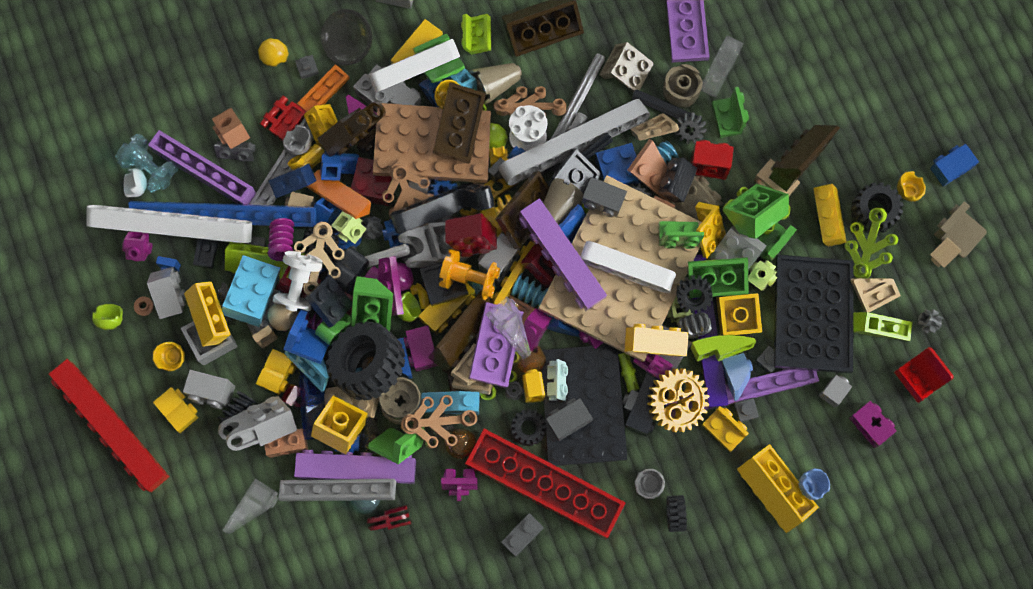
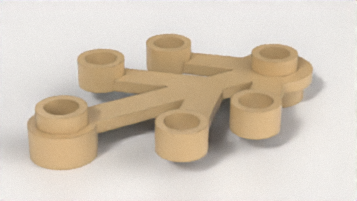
(319, 252)

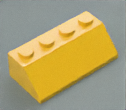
(777, 488)

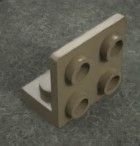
(627, 66)

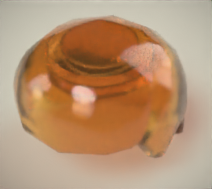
(534, 361)
(464, 446)

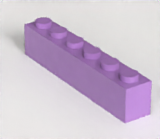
(202, 169)
(562, 255)
(348, 466)

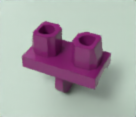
(654, 365)
(459, 486)

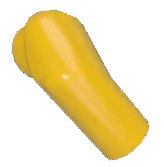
(422, 293)

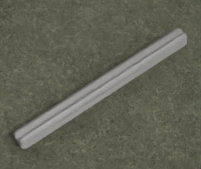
(580, 95)

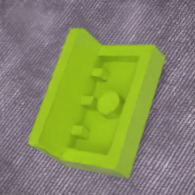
(476, 33)

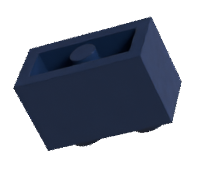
(292, 180)

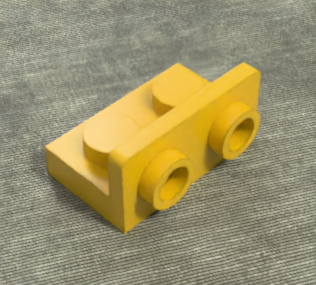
(320, 119)
(725, 428)

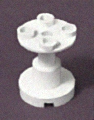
(527, 127)
(299, 274)

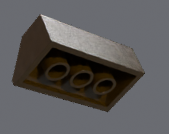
(542, 25)
(802, 155)
(460, 335)

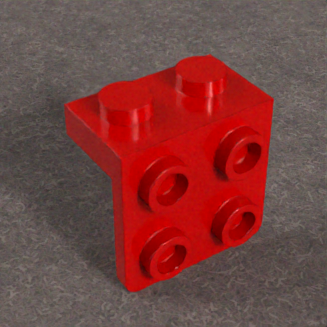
(924, 374)

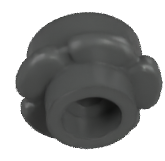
(514, 395)

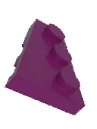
(389, 278)

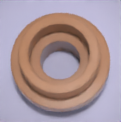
(147, 310)

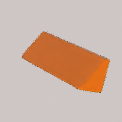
(341, 196)

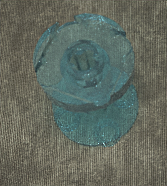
(136, 154)

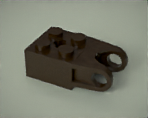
(350, 129)

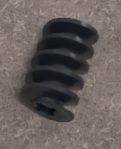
(239, 405)

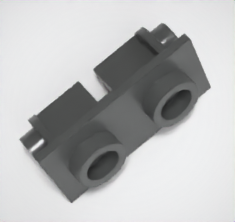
(242, 152)

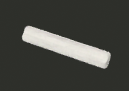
(398, 251)

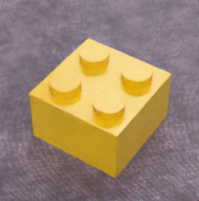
(739, 314)
(339, 424)

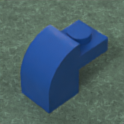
(333, 166)

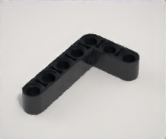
(466, 195)

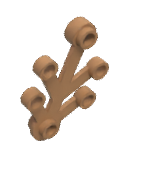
(508, 106)
(407, 193)
(435, 422)

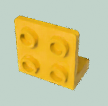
(711, 226)

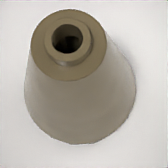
(496, 79)
(562, 199)

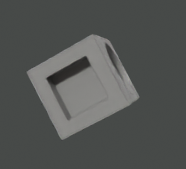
(835, 390)

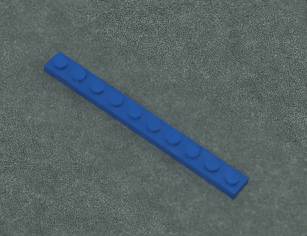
(257, 214)

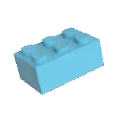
(251, 291)

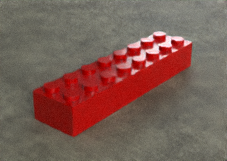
(545, 484)

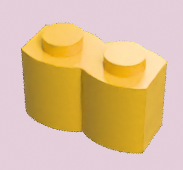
(276, 372)
(533, 386)
(176, 410)

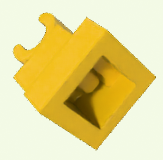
(496, 153)

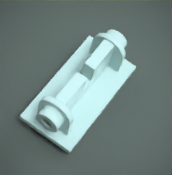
(558, 389)

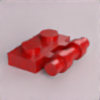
(291, 117)

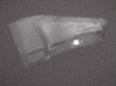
(721, 66)
(510, 324)
(253, 504)

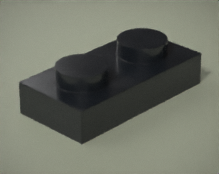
(205, 253)

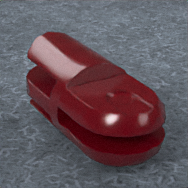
(389, 519)

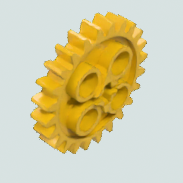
(683, 416)

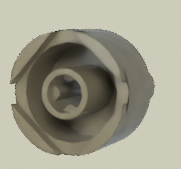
(673, 90)

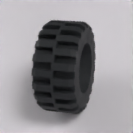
(380, 373)

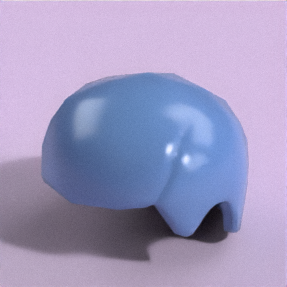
(814, 484)

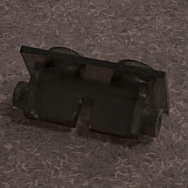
(371, 432)

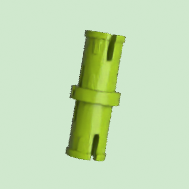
(628, 372)

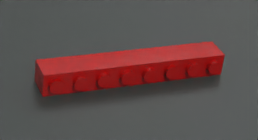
(109, 426)

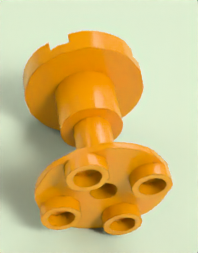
(457, 271)

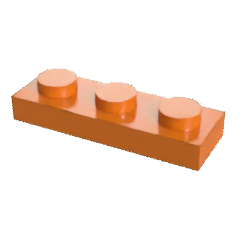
(324, 89)

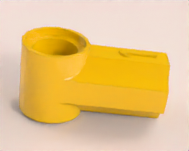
(312, 157)

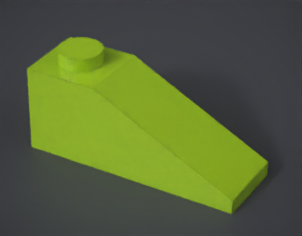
(881, 326)

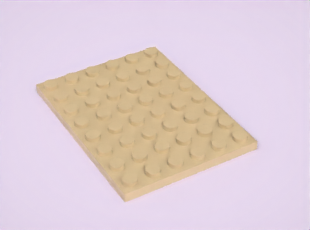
(627, 303)

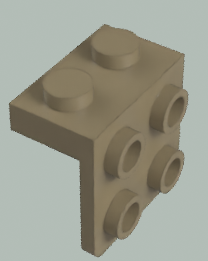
(697, 193)
(961, 229)

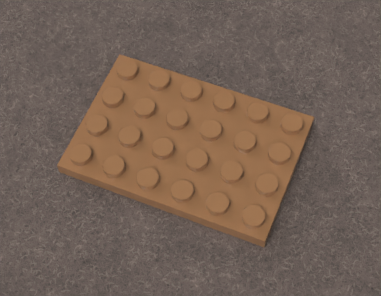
(409, 137)

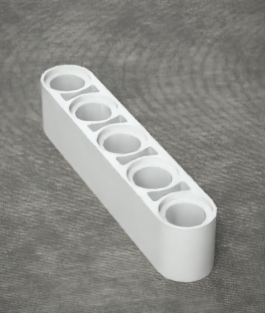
(414, 65)
(628, 267)

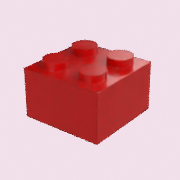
(712, 159)

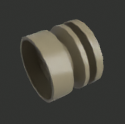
(405, 390)

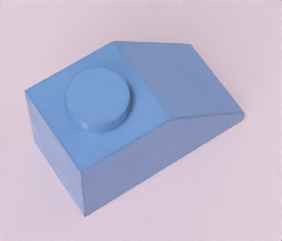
(737, 373)

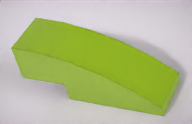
(721, 346)

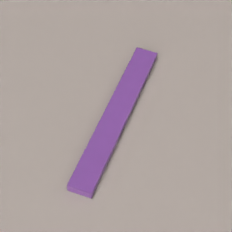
(767, 385)

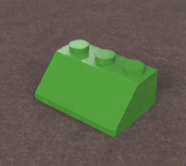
(757, 210)
(724, 276)
(371, 302)

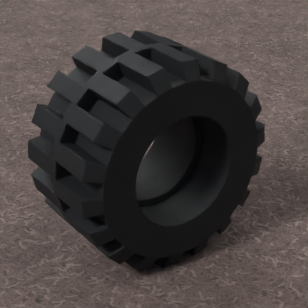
(886, 197)

